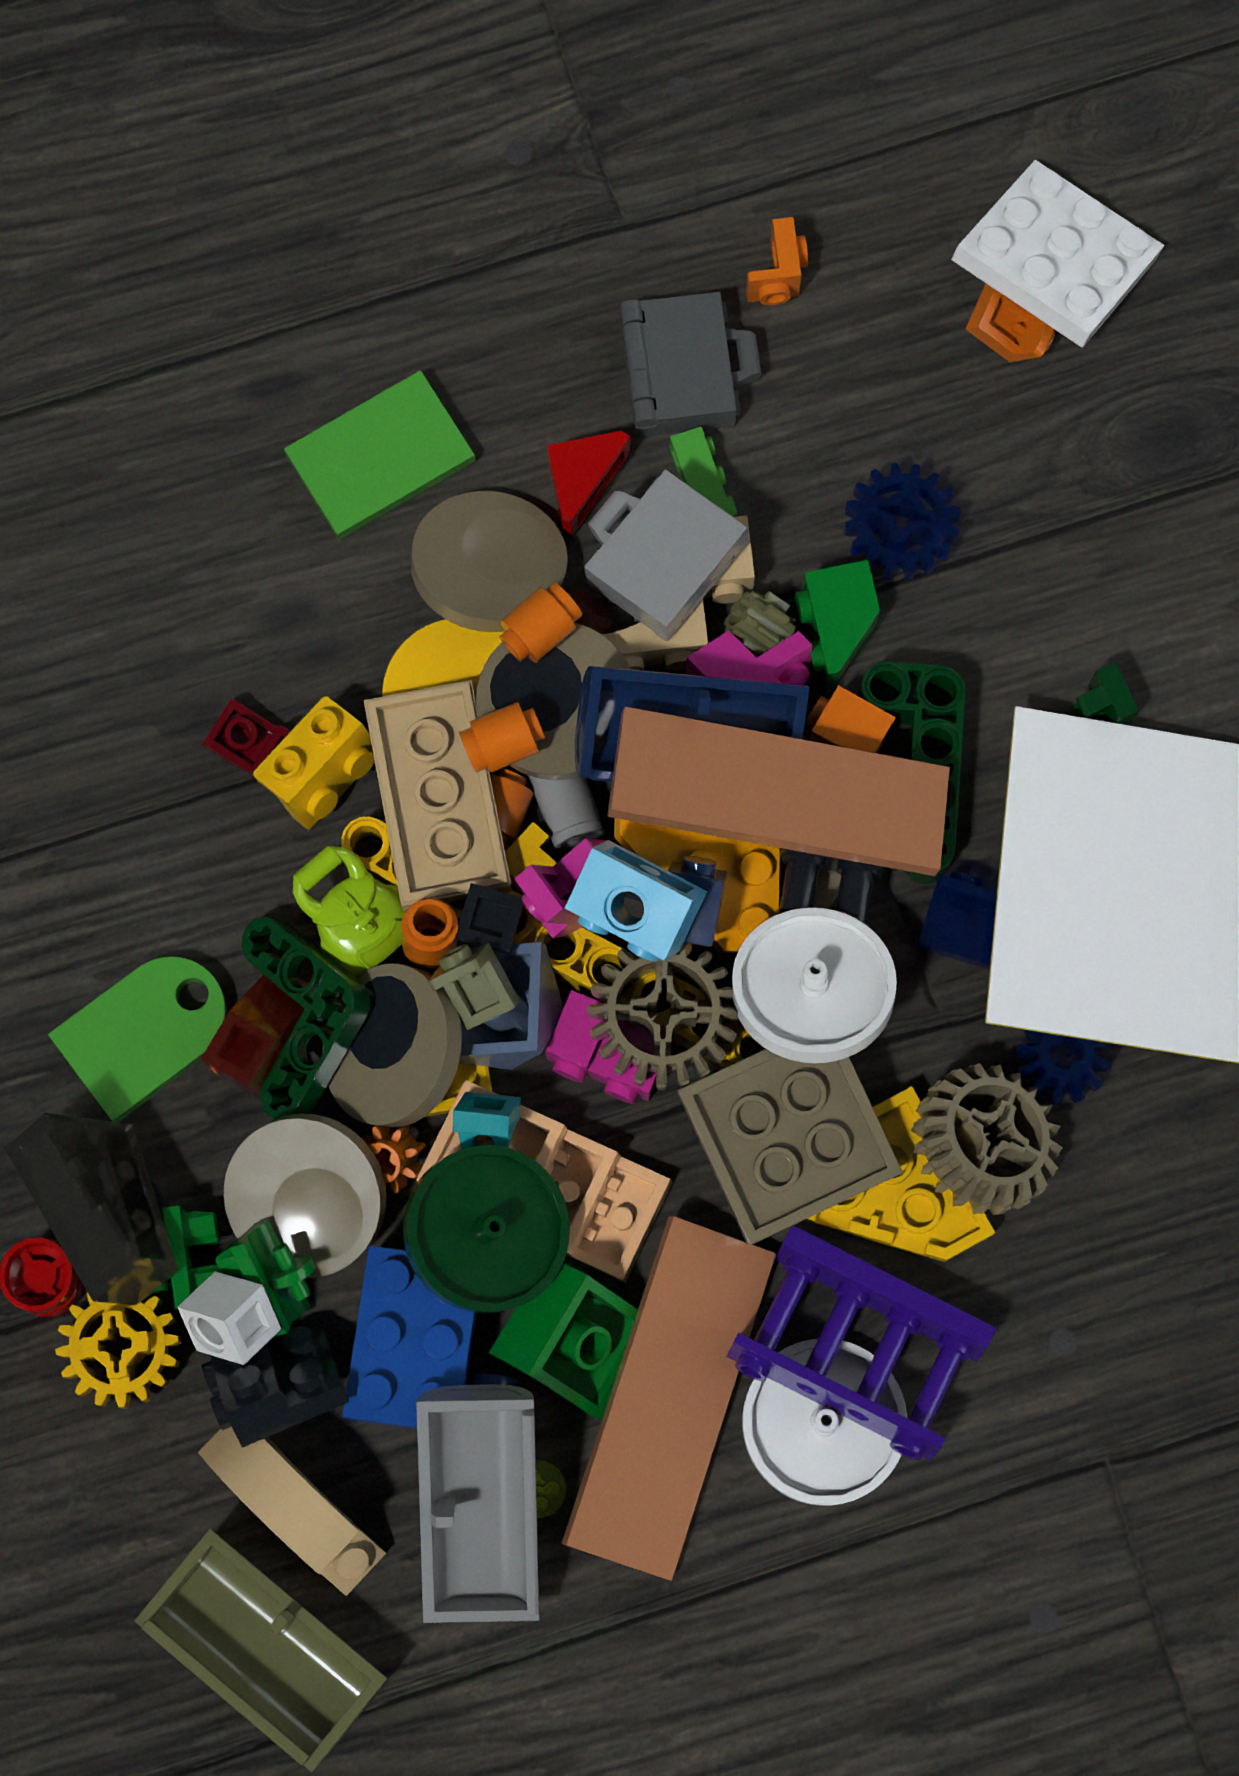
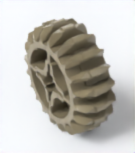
(688, 1016)
(959, 1146)

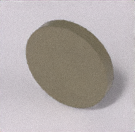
(485, 557)
(312, 1185)

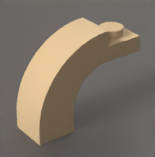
(293, 1508)

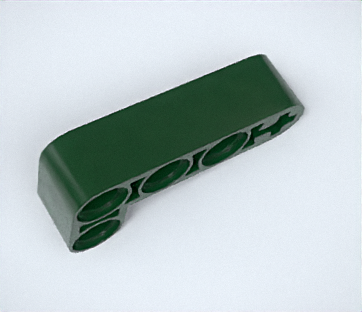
(926, 723)

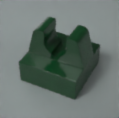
(1108, 698)

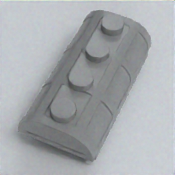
(478, 1504)

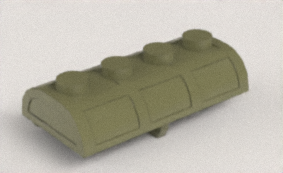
(261, 1651)

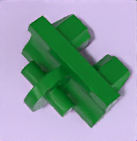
(186, 1232)
(265, 1261)

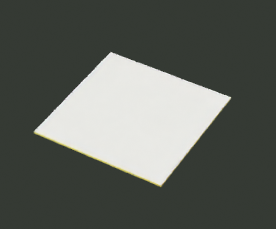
(1118, 887)

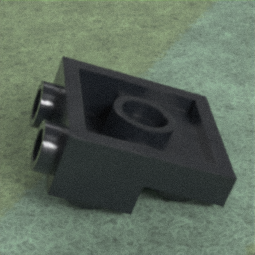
(278, 1386)

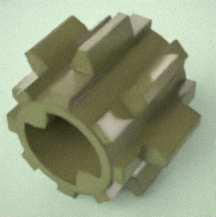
(760, 621)

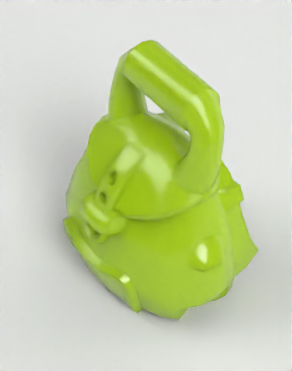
(357, 917)

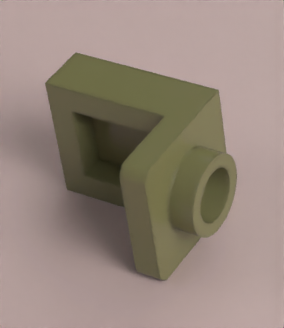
(474, 984)

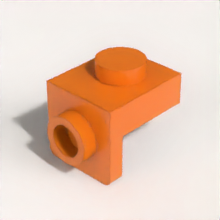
(788, 256)
(1008, 327)

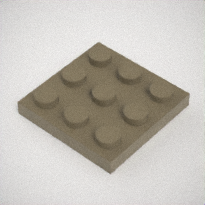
(787, 1138)

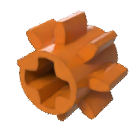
(403, 1155)

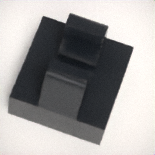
(490, 918)

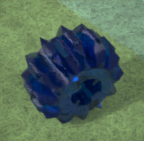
(1074, 1077)

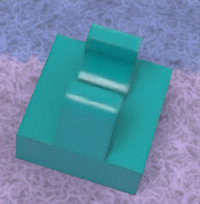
(486, 1115)

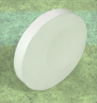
(813, 985)
(811, 1448)

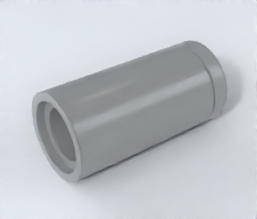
(568, 811)

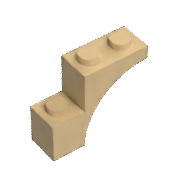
(644, 648)

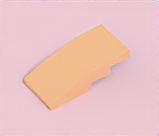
(605, 1195)

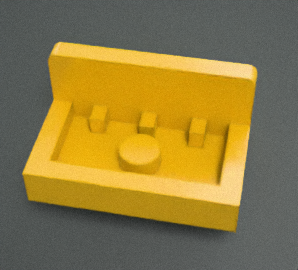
(317, 762)

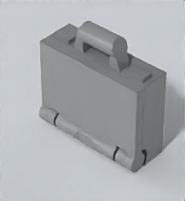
(662, 552)

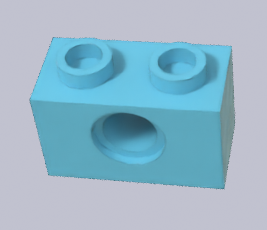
(667, 901)

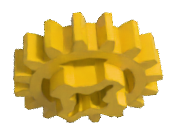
(120, 1372)

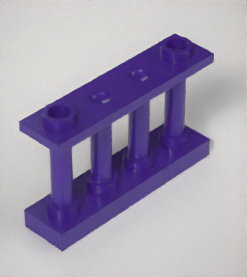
(906, 1312)

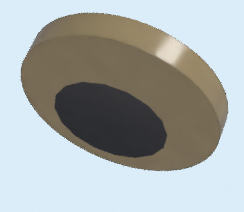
(552, 690)
(401, 1052)

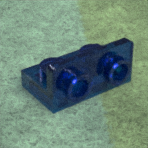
(960, 920)

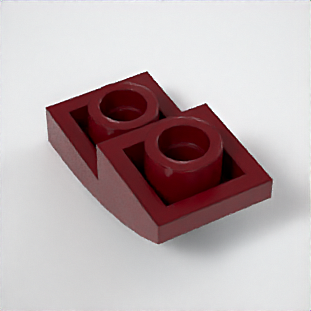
(243, 737)

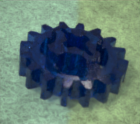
(922, 524)

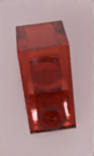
(253, 1035)

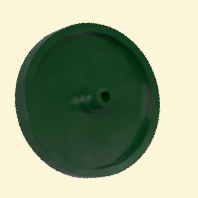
(486, 1229)

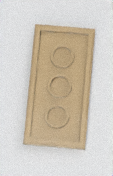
(433, 801)

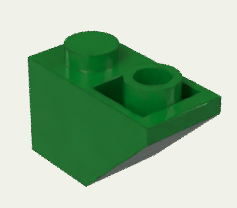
(841, 615)

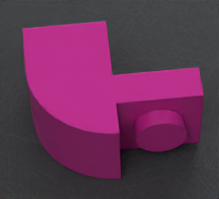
(729, 658)
(549, 888)

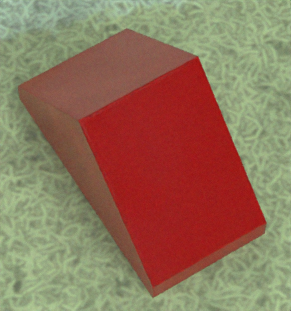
(583, 472)

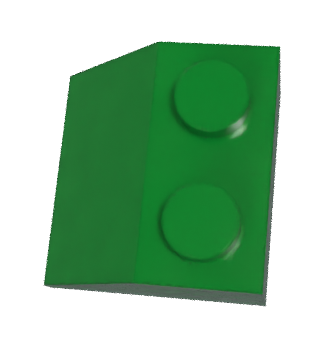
(569, 1339)

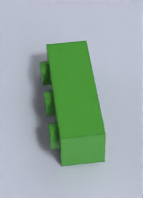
(697, 469)

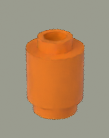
(539, 623)
(502, 738)
(511, 802)
(425, 919)

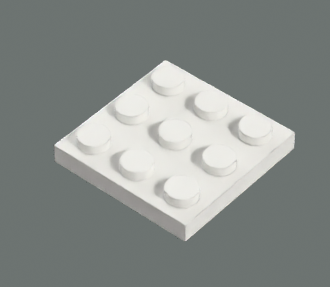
(1058, 253)

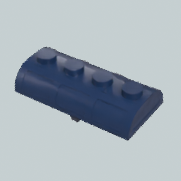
(724, 701)

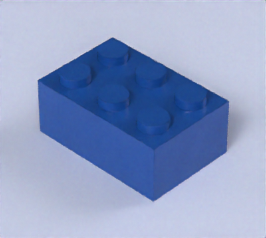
(403, 1343)

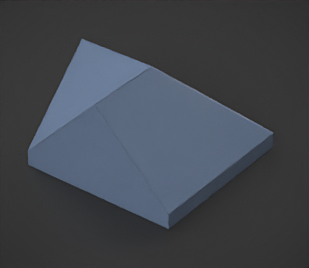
(525, 1030)

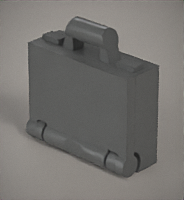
(682, 363)

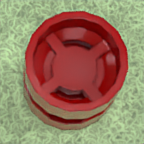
(40, 1278)

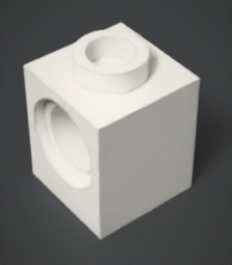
(229, 1318)

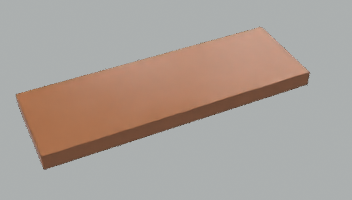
(779, 791)
(668, 1399)

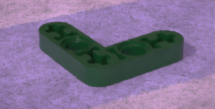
(319, 1002)

